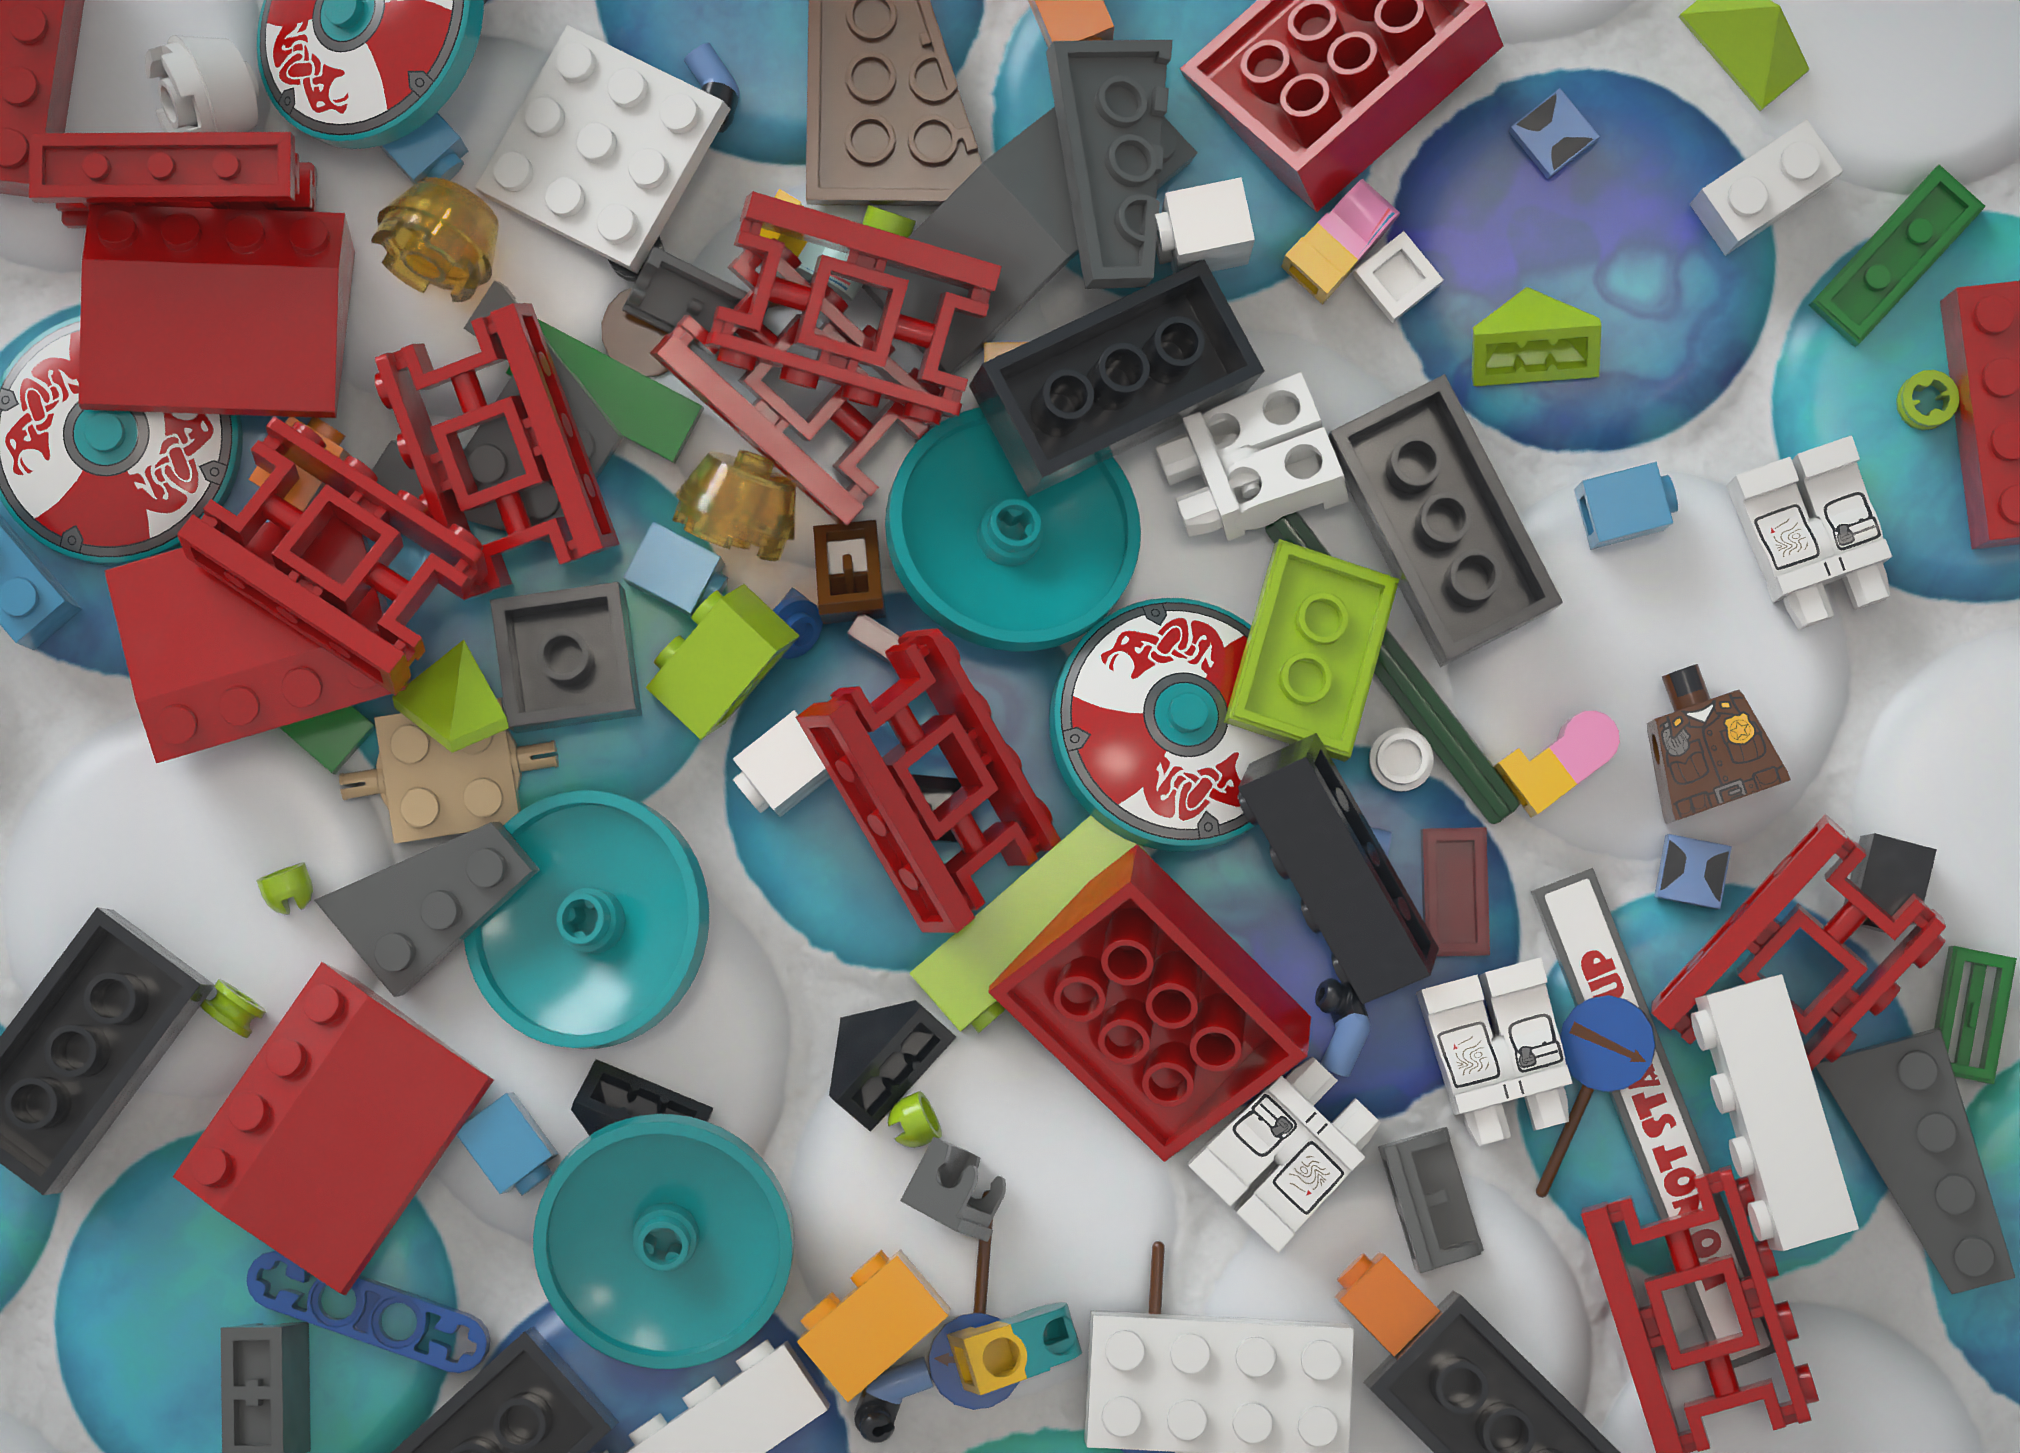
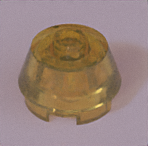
(439, 237)
(739, 503)

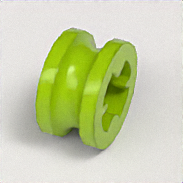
(1936, 417)
(233, 1008)

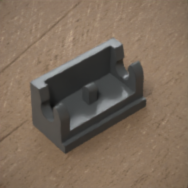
(673, 288)
(945, 1186)
(1431, 1200)
(265, 1388)

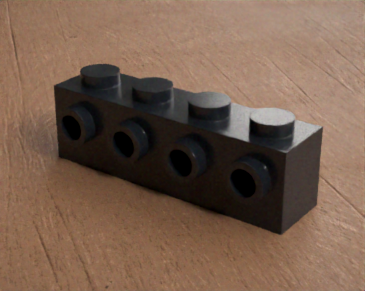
(1337, 869)

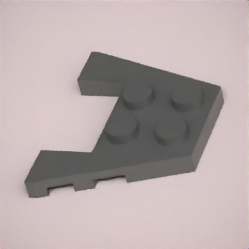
(492, 449)

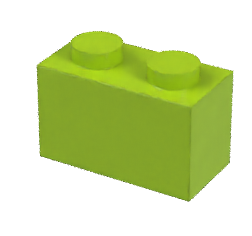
(720, 660)

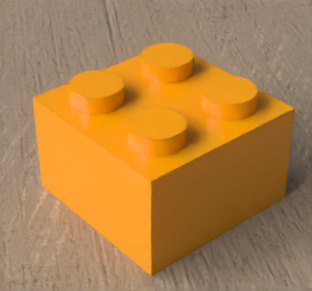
(873, 1324)

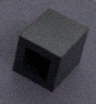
(1892, 872)

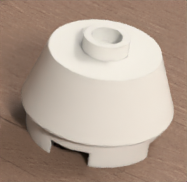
(203, 85)

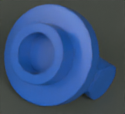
(803, 618)

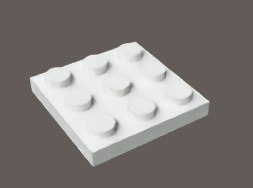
(602, 148)

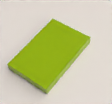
(1312, 649)

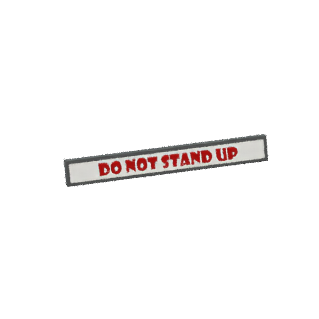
(1653, 1107)

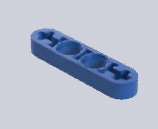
(366, 1318)

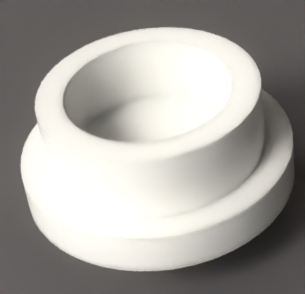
(1401, 759)

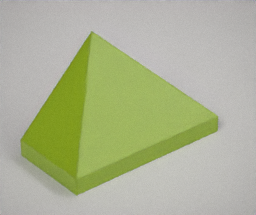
(1750, 45)
(1535, 342)
(452, 701)

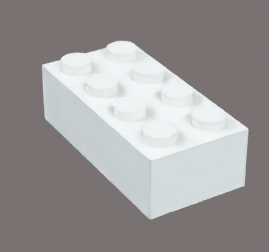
(1218, 1384)

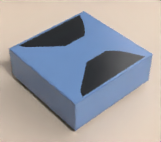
(1553, 133)
(1692, 871)

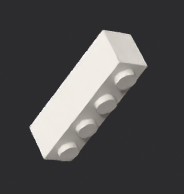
(1774, 1114)
(745, 1414)

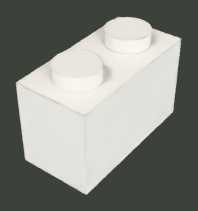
(1766, 187)
(1205, 224)
(780, 768)

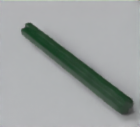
(1423, 704)

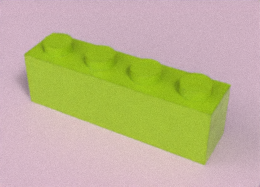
(972, 959)

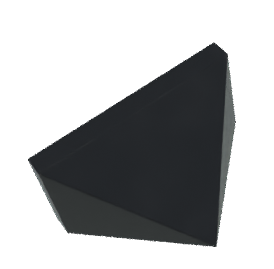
(882, 1058)
(617, 1095)

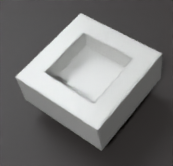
(1398, 277)

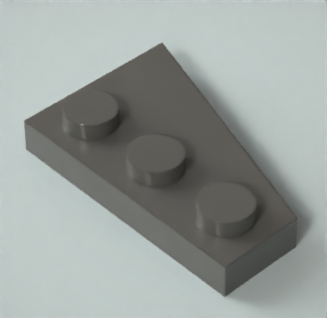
(428, 904)

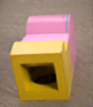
(1339, 241)
(1580, 749)

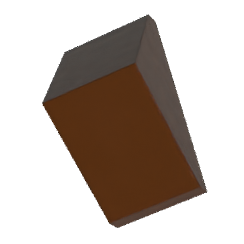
(848, 572)

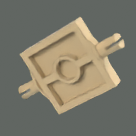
(444, 791)

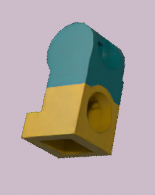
(1014, 1348)

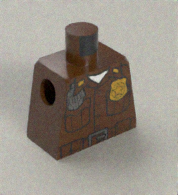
(1708, 748)

